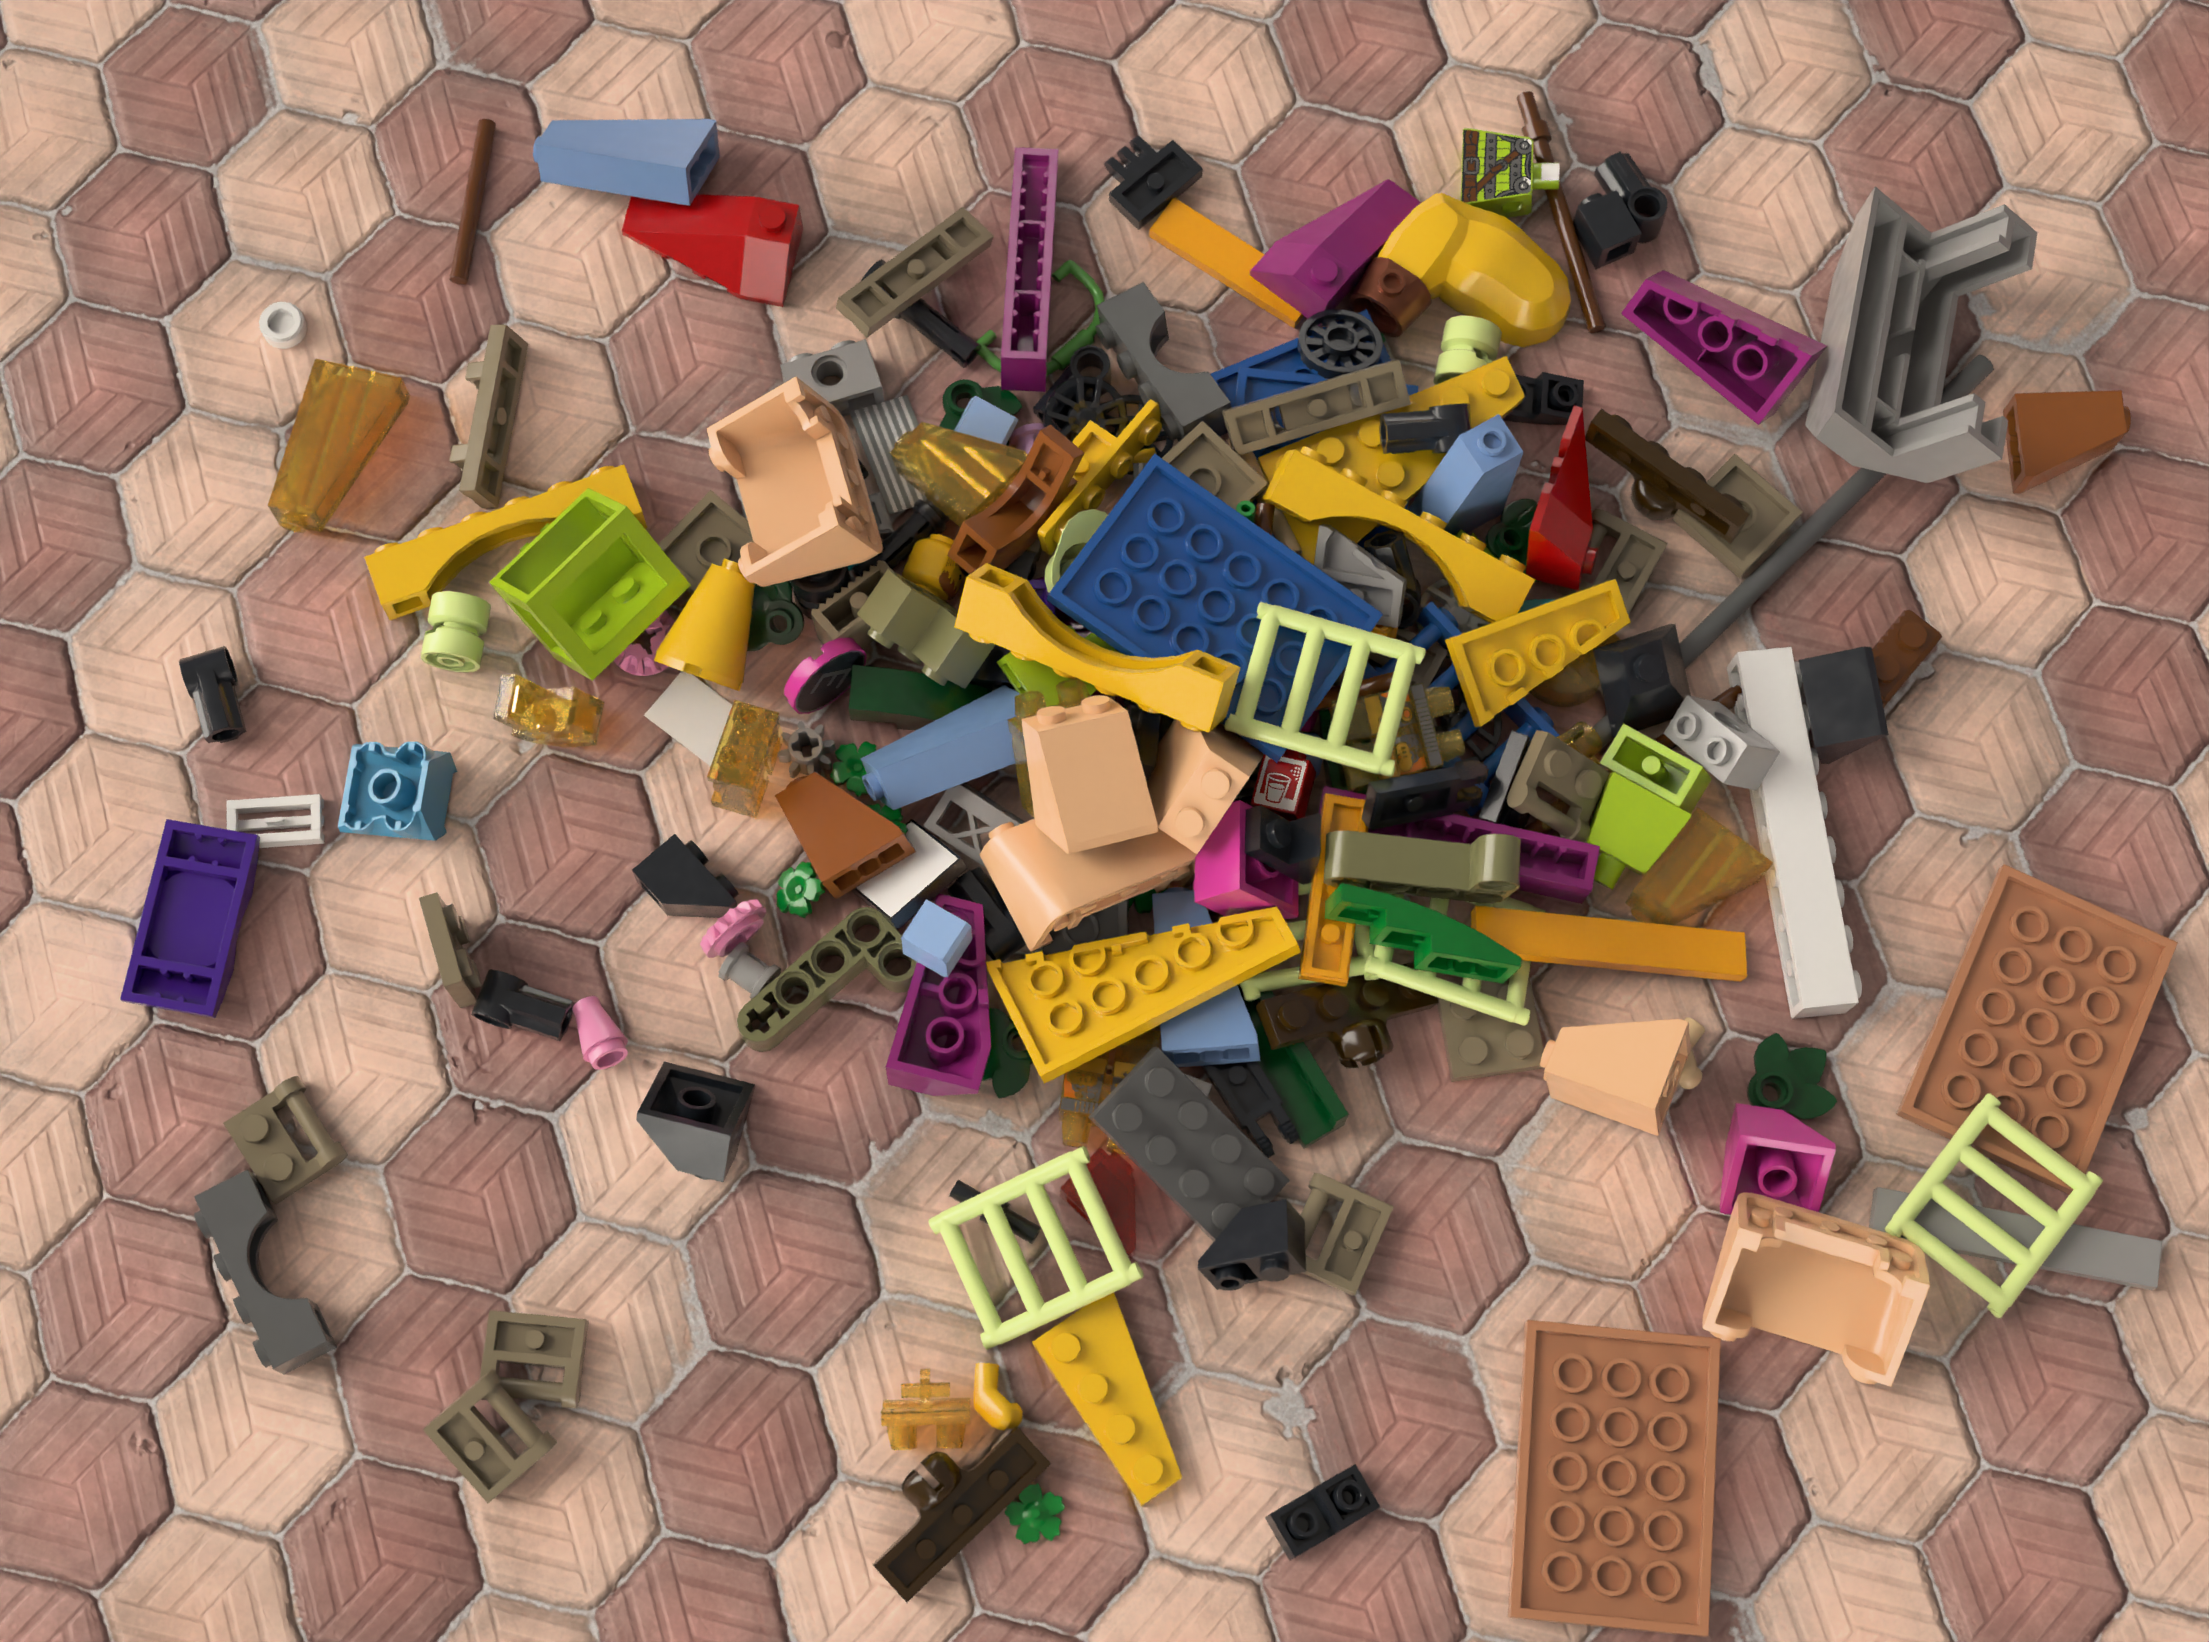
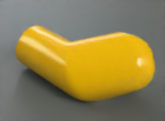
(990, 1402)

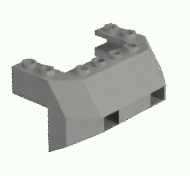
(1892, 336)

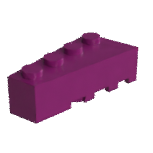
(1723, 343)

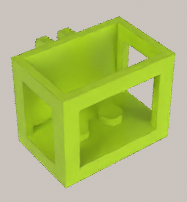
(590, 583)

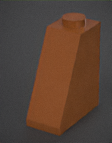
(2060, 431)
(841, 834)

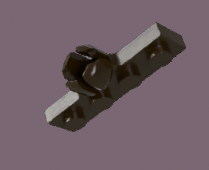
(1662, 482)
(1348, 1016)
(956, 1508)

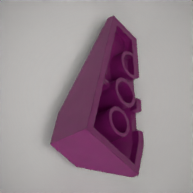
(1330, 254)
(946, 1020)

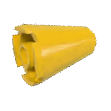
(713, 628)

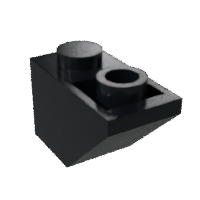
(682, 884)
(1256, 1247)

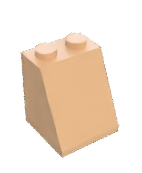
(1087, 775)
(1198, 780)
(1619, 1069)

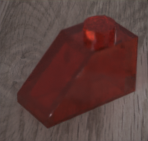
(1117, 1190)

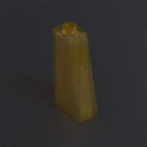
(332, 440)

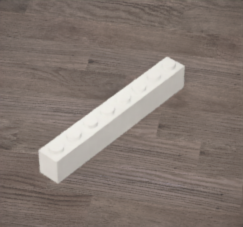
(1794, 837)

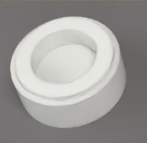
(283, 325)

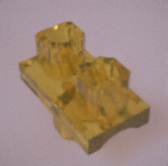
(947, 1414)

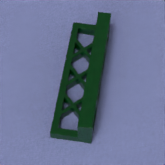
(1299, 1083)

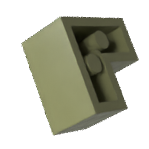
(923, 630)

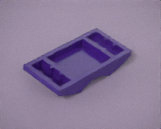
(192, 919)

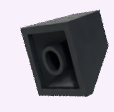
(1642, 678)
(696, 1119)

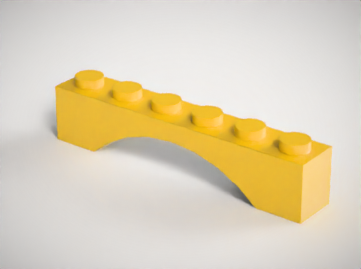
(417, 569)
(1478, 580)
(1010, 614)

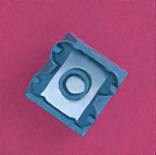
(397, 791)

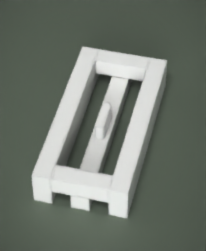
(273, 804)

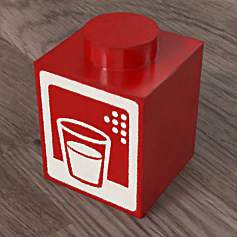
(1285, 785)

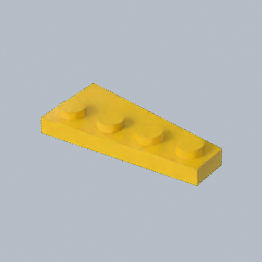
(1521, 651)
(1107, 1386)

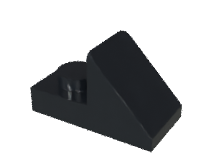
(1284, 844)

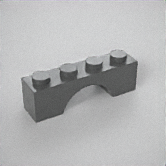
(1137, 330)
(238, 1220)

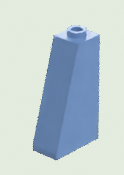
(630, 157)
(1472, 478)
(944, 752)
(1216, 1029)

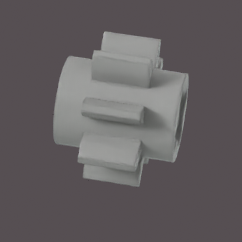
(801, 738)

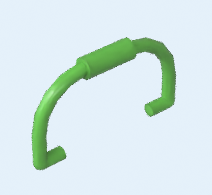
(1061, 358)

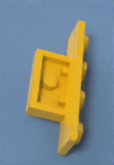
(1102, 462)

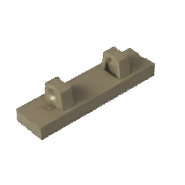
(914, 272)
(498, 388)
(1317, 407)

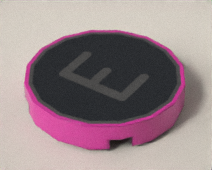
(824, 679)

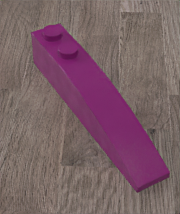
(1029, 270)
(1547, 862)

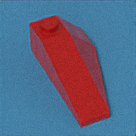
(730, 239)
(1563, 517)

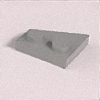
(1361, 574)

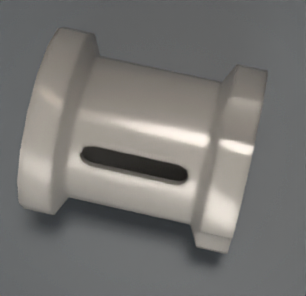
(747, 970)

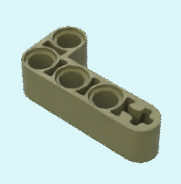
(1424, 867)
(823, 985)

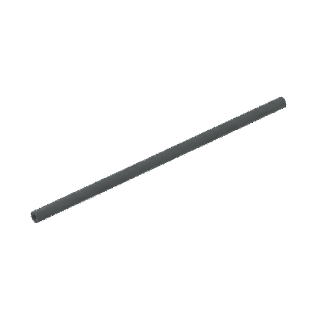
(1799, 542)

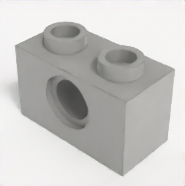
(846, 360)
(1721, 742)

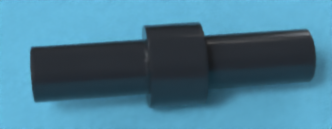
(1020, 1226)

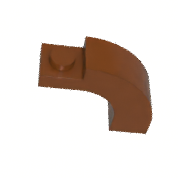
(1013, 520)

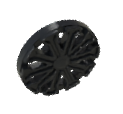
(1339, 343)

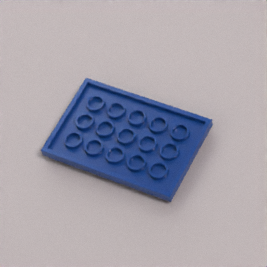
(1187, 575)

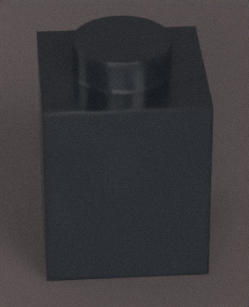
(1606, 228)

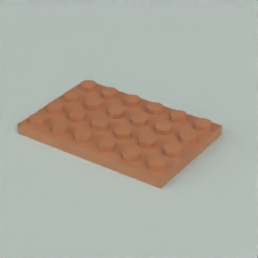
(2040, 1021)
(1615, 1478)

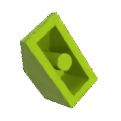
(1656, 768)

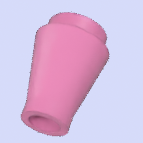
(599, 1036)

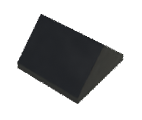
(1843, 702)

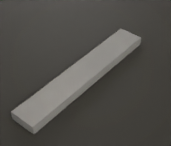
(2080, 1252)

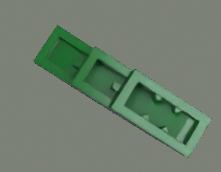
(1436, 939)

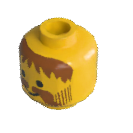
(932, 568)

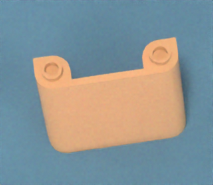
(796, 485)
(1058, 889)
(1818, 1284)

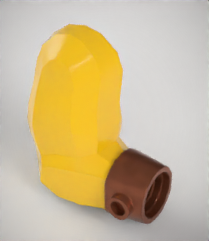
(1470, 262)

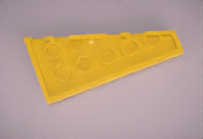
(1357, 446)
(1119, 987)

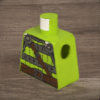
(1501, 172)

